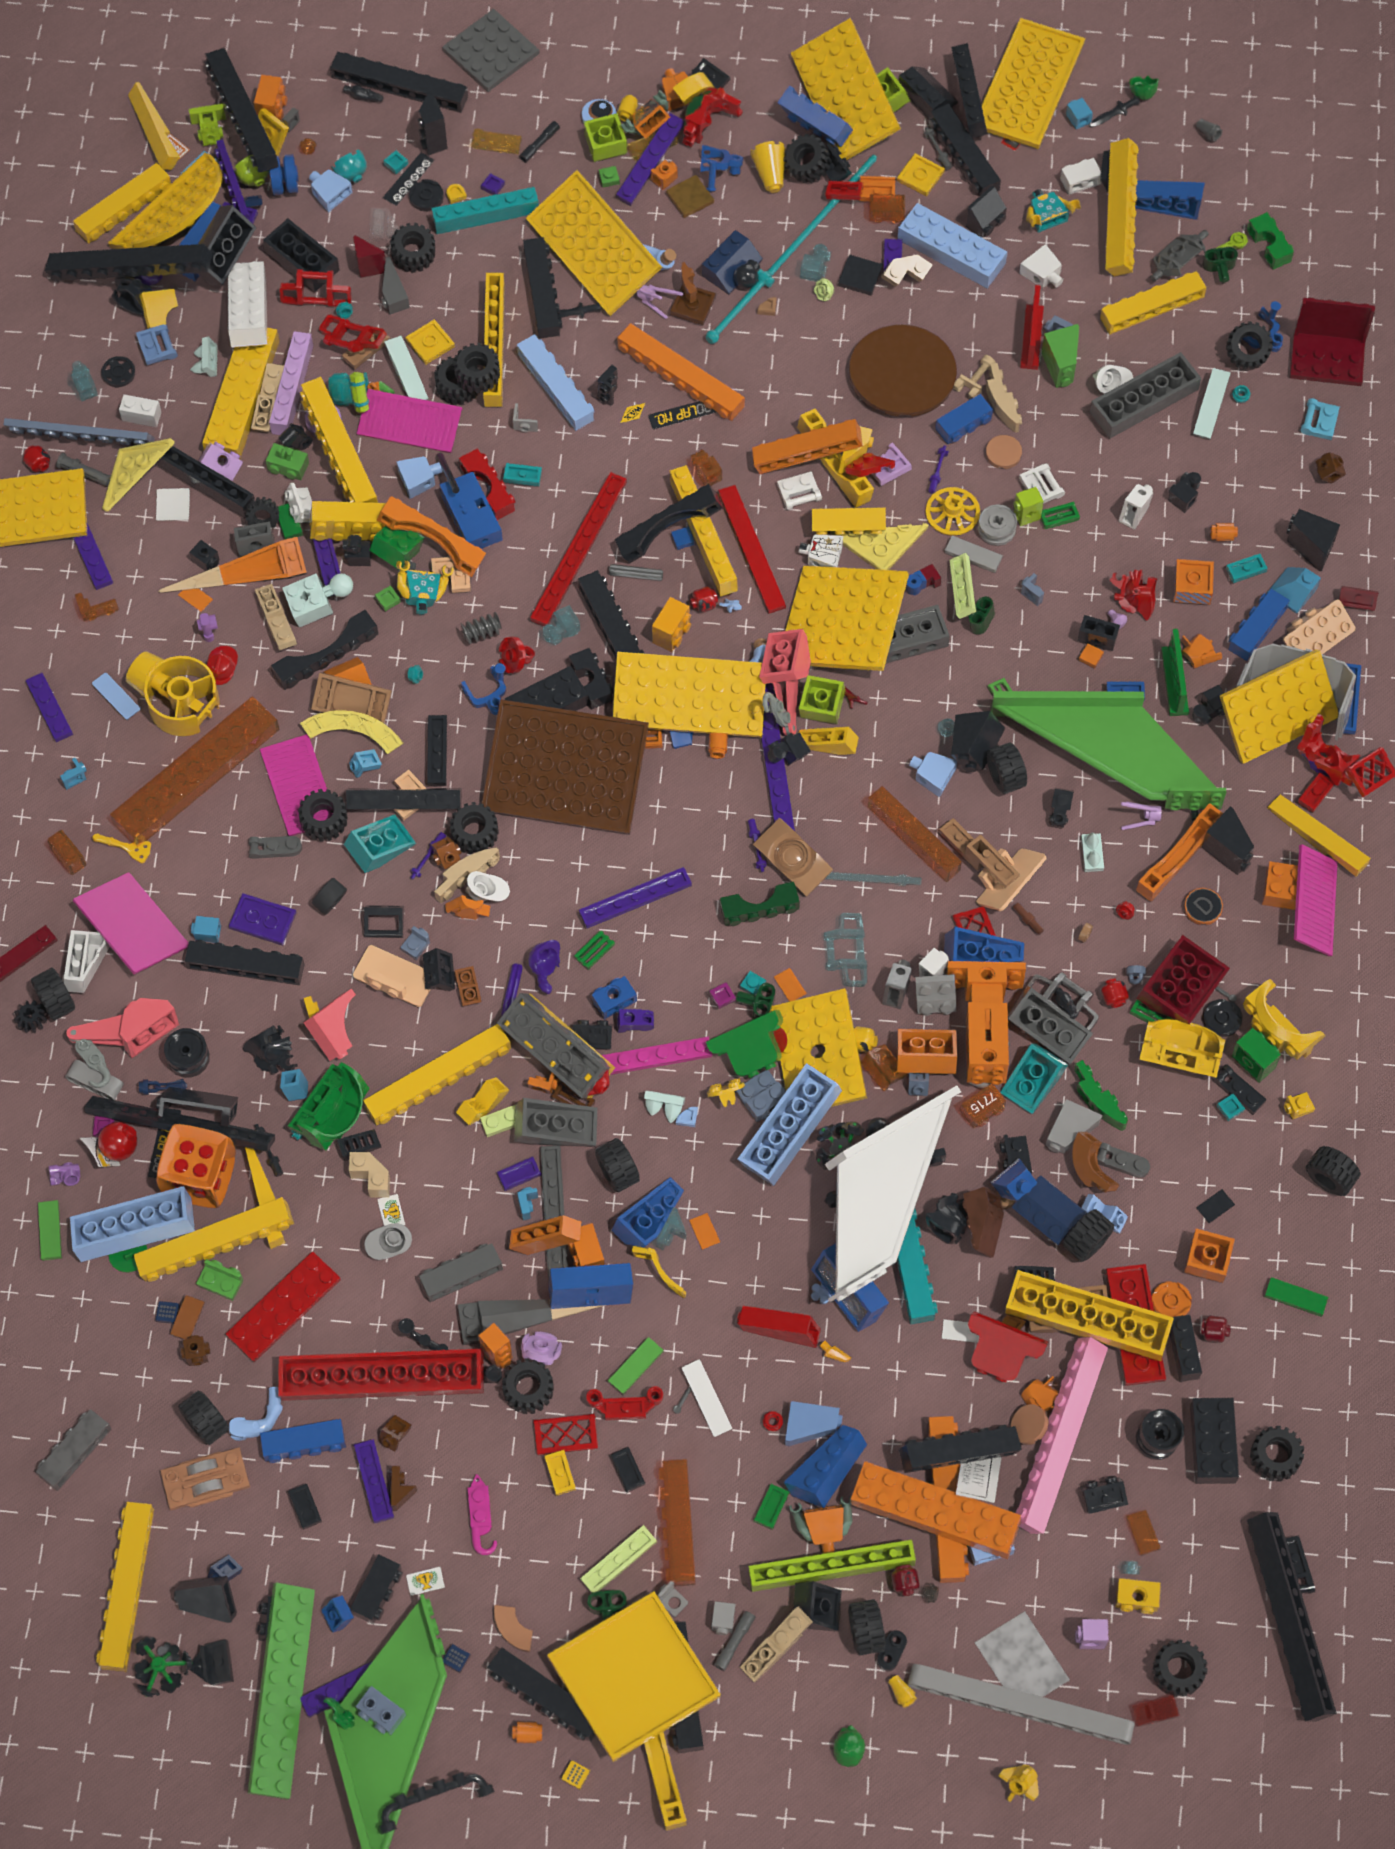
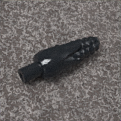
(362, 93)
(1066, 1003)

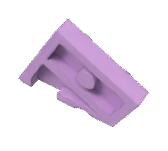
(902, 466)

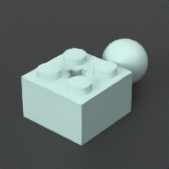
(310, 599)

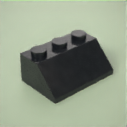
(925, 90)
(431, 126)

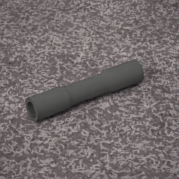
(741, 1629)

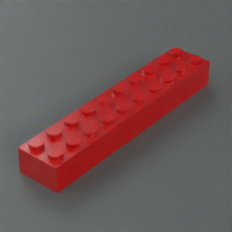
(381, 1374)

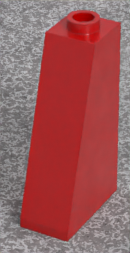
(780, 1325)

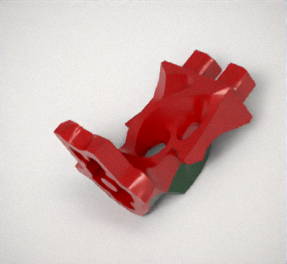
(700, 109)

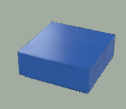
(682, 538)

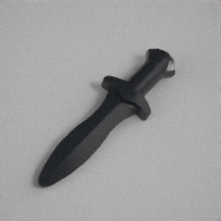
(1121, 108)
(580, 310)

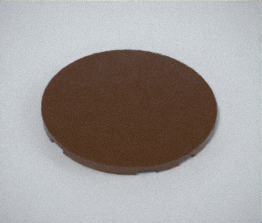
(902, 370)

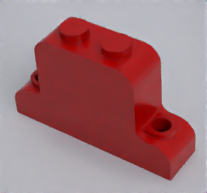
(1002, 1347)

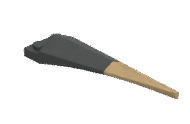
(508, 1316)

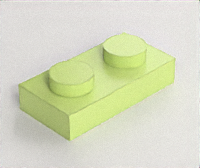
(499, 1121)

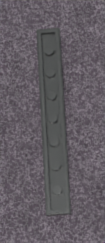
(553, 1199)

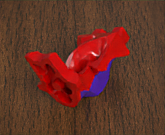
(1336, 761)

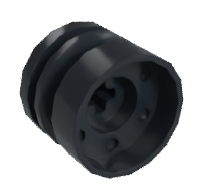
(1167, 1426)

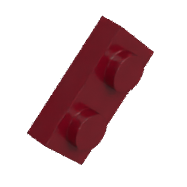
(1358, 598)

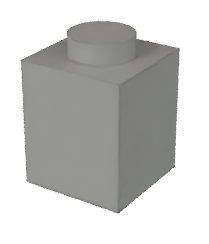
(723, 1618)

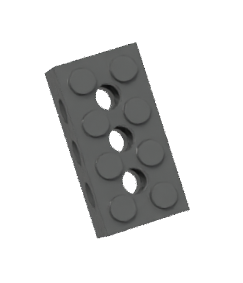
(918, 633)

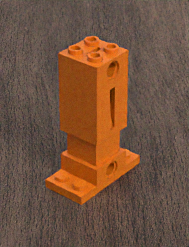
(987, 1015)

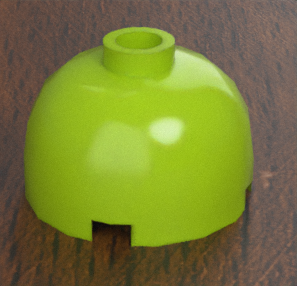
(249, 175)

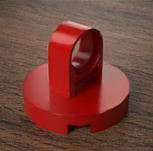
(514, 654)

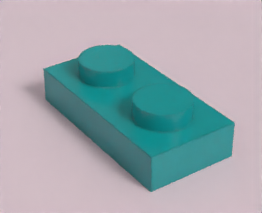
(522, 474)
(1246, 568)

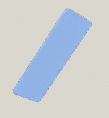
(116, 696)

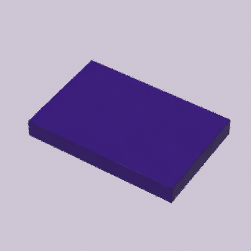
(262, 919)

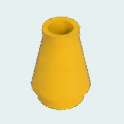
(903, 1693)

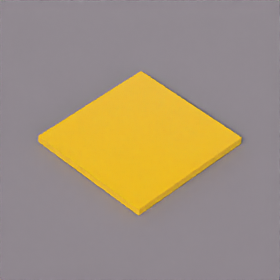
(633, 1676)

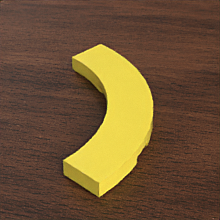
(353, 721)

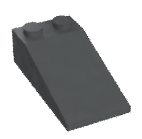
(1049, 1025)
(555, 1123)

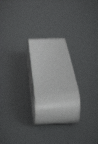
(81, 1074)

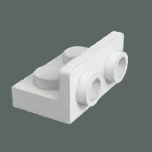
(299, 503)

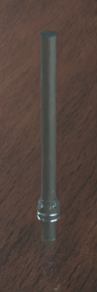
(901, 880)

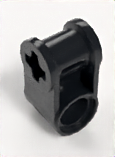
(295, 437)

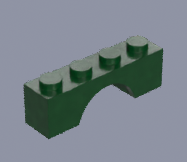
(737, 910)

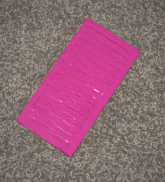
(410, 421)
(294, 775)
(1315, 900)

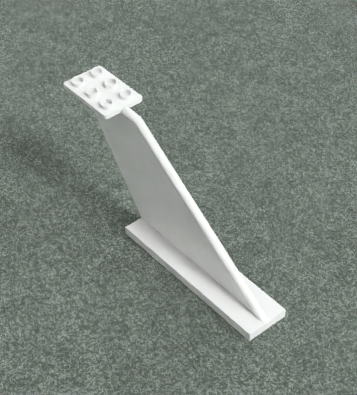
(879, 1192)

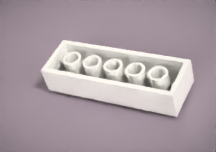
(247, 304)

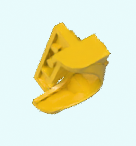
(1276, 1026)
(1183, 1046)

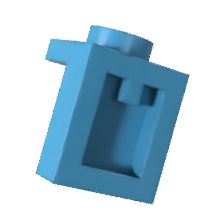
(364, 761)
(74, 776)
(525, 1202)

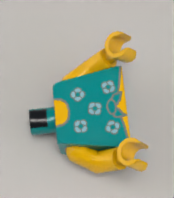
(1049, 210)
(421, 587)

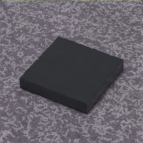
(860, 275)

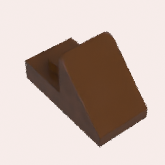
(399, 1493)

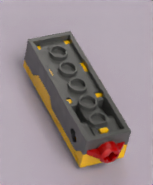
(557, 1046)

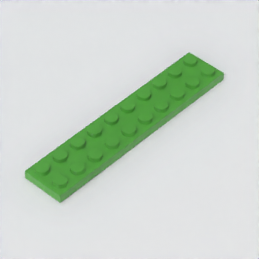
(281, 1691)

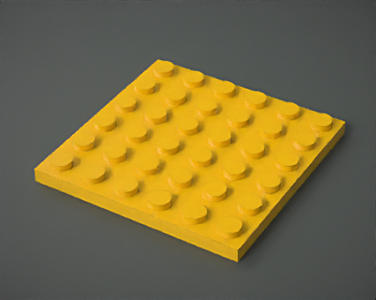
(848, 614)

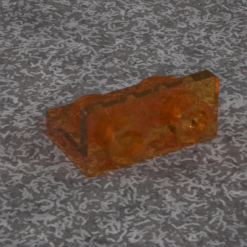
(882, 1067)

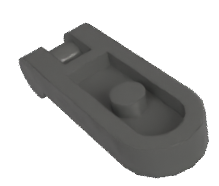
(274, 847)
(1123, 1161)

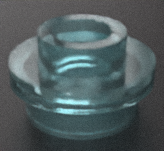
(946, 723)
(1131, 1567)

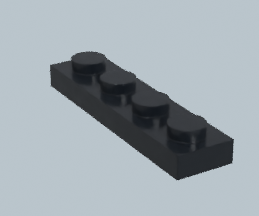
(437, 750)

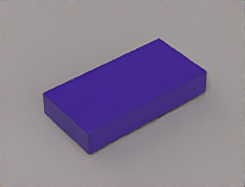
(519, 1173)

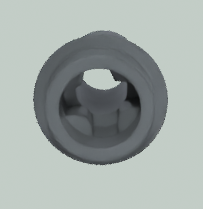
(1210, 130)

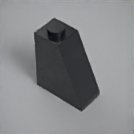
(207, 1598)

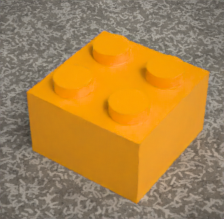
(671, 624)

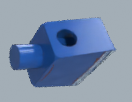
(1014, 1181)

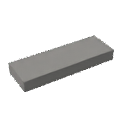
(977, 555)

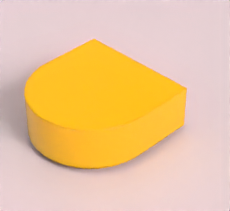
(456, 193)

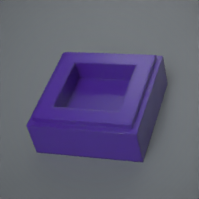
(492, 184)

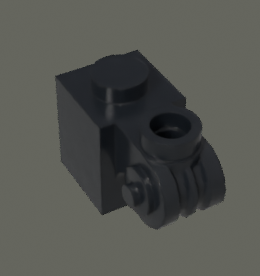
(1184, 493)
(357, 551)
(1211, 706)
(792, 749)
(1061, 802)

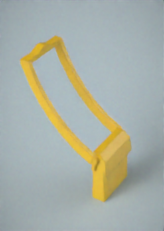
(651, 1254)

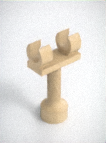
(971, 383)

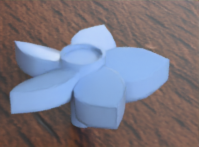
(734, 604)

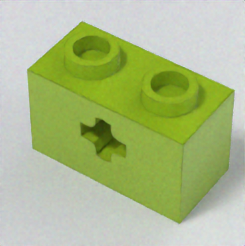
(1028, 506)

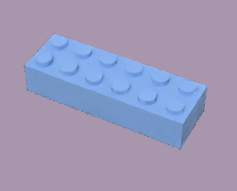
(952, 245)
(790, 1124)
(132, 1224)

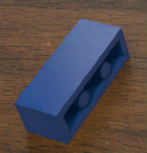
(964, 419)

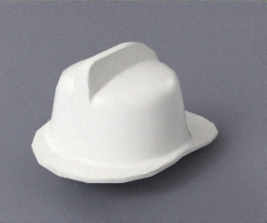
(1110, 377)
(486, 887)

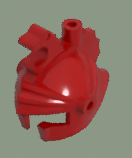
(1134, 594)

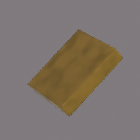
(690, 196)

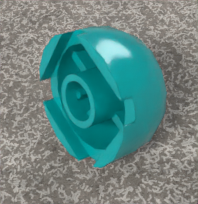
(351, 166)

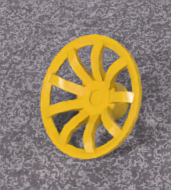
(952, 508)

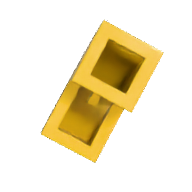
(692, 87)
(485, 1101)

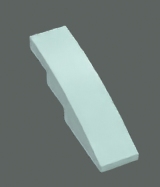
(405, 368)
(1211, 403)

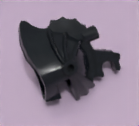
(129, 294)
(271, 1050)
(948, 1217)

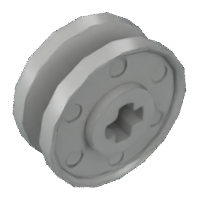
(997, 524)

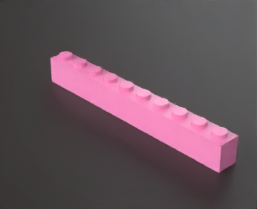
(1061, 1434)

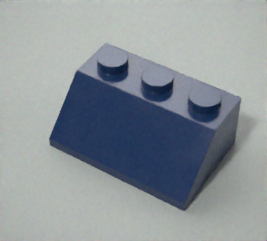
(722, 263)
(1049, 1210)

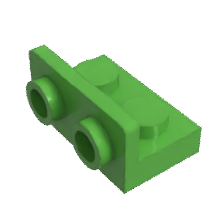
(220, 1279)

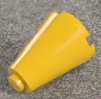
(770, 164)

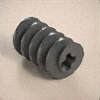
(481, 628)

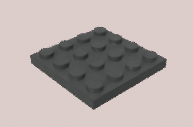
(490, 50)

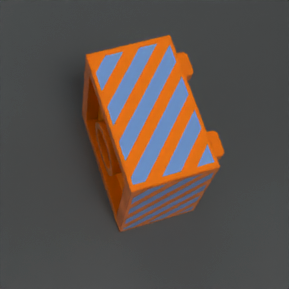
(1193, 581)

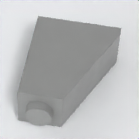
(1070, 1121)

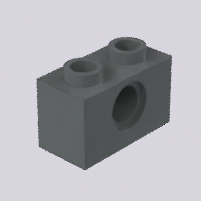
(253, 537)

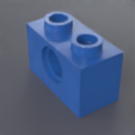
(608, 1006)

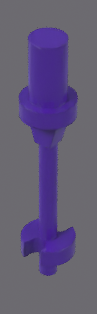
(935, 479)
(754, 833)
(416, 872)

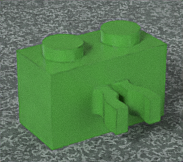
(287, 461)

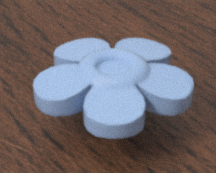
(820, 1292)

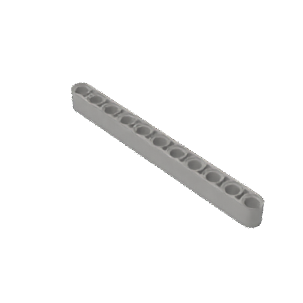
(1021, 1704)

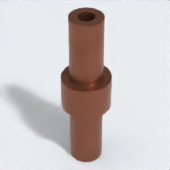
(1028, 918)

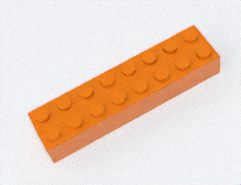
(936, 1510)

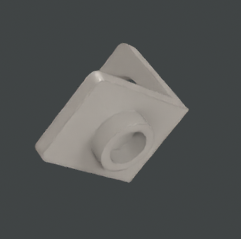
(523, 425)
(667, 1592)

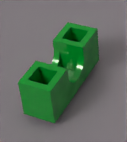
(1265, 229)

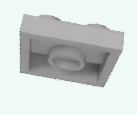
(936, 994)

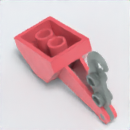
(784, 663)
(136, 1030)

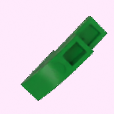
(1099, 1102)

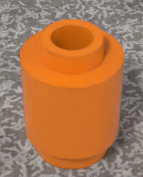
(1223, 532)
(717, 745)
(527, 1732)

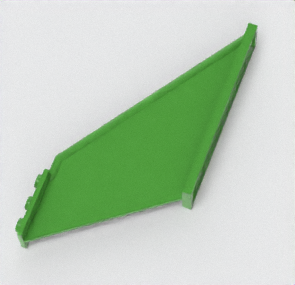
(1116, 738)
(382, 1765)

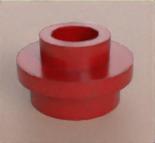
(1125, 910)
(772, 1415)

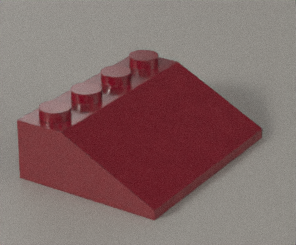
(1183, 981)

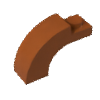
(1086, 1163)

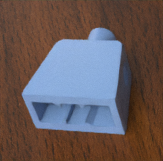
(330, 188)
(417, 475)
(934, 771)

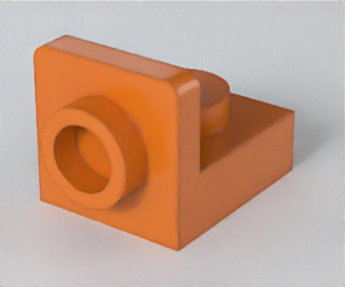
(540, 1084)

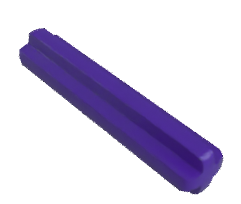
(512, 987)

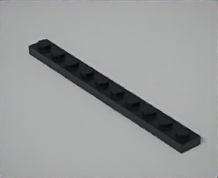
(150, 1117)

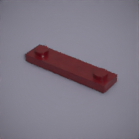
(26, 951)

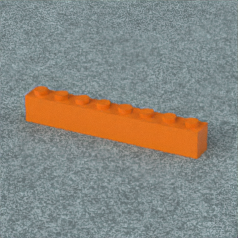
(680, 372)
(949, 1552)

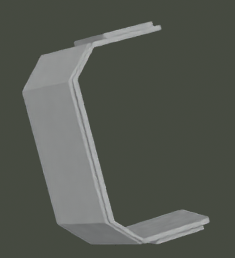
(1339, 675)

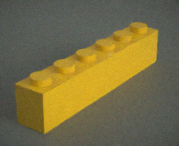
(122, 203)
(1153, 302)

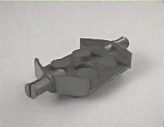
(1178, 254)

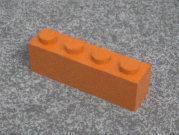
(545, 1235)

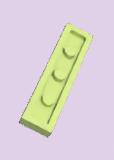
(962, 585)
(618, 1560)

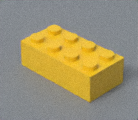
(344, 519)

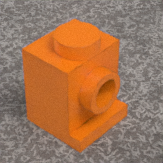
(664, 174)

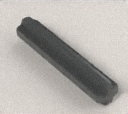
(636, 572)

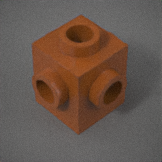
(446, 853)

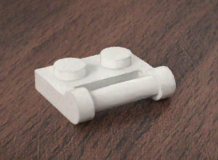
(1033, 479)
(797, 486)

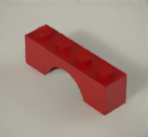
(498, 499)

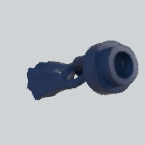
(144, 1086)

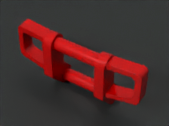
(330, 288)
(360, 343)

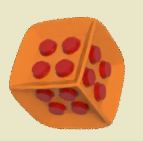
(199, 1162)

